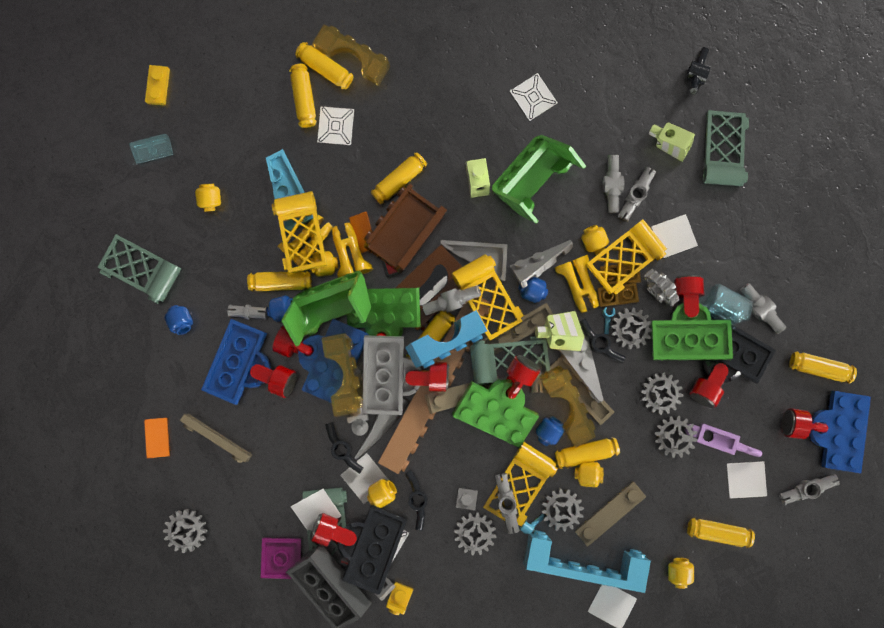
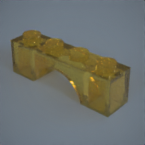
(332, 42)
(346, 399)
(577, 426)

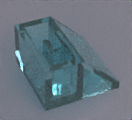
(729, 304)

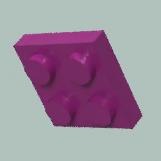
(279, 556)

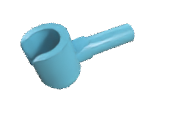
(607, 319)
(528, 528)

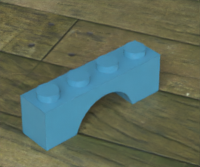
(427, 349)

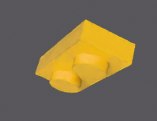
(157, 85)

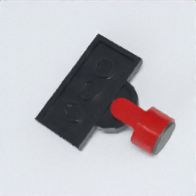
(749, 360)
(365, 545)

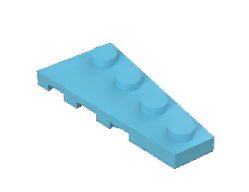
(284, 182)

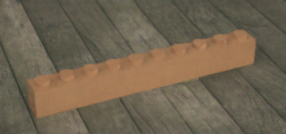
(414, 420)

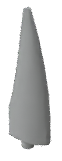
(380, 426)

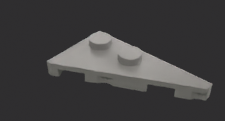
(472, 250)
(538, 263)
(584, 368)

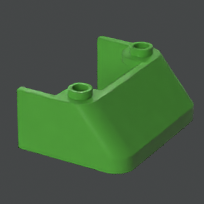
(531, 171)
(325, 303)

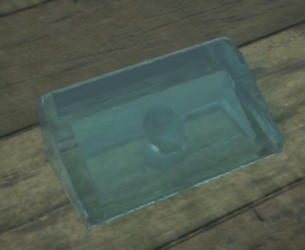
(151, 148)

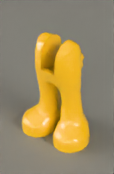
(325, 230)
(345, 264)
(578, 294)

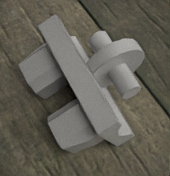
(359, 423)

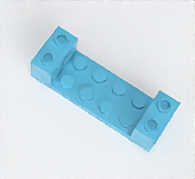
(632, 574)

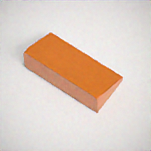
(361, 227)
(157, 437)

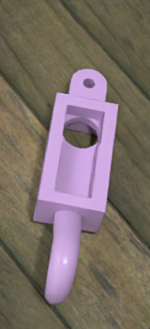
(723, 440)

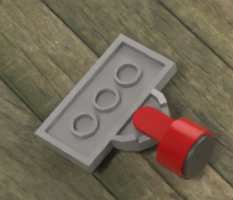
(392, 375)

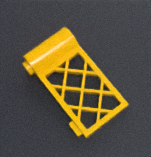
(299, 207)
(647, 244)
(476, 273)
(534, 463)

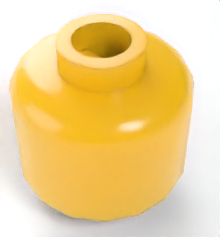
(208, 197)
(595, 239)
(332, 263)
(589, 474)
(381, 493)
(681, 572)

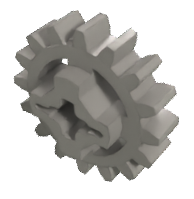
(661, 287)
(633, 336)
(665, 386)
(685, 438)
(556, 516)
(183, 523)
(486, 535)

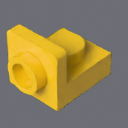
(399, 599)

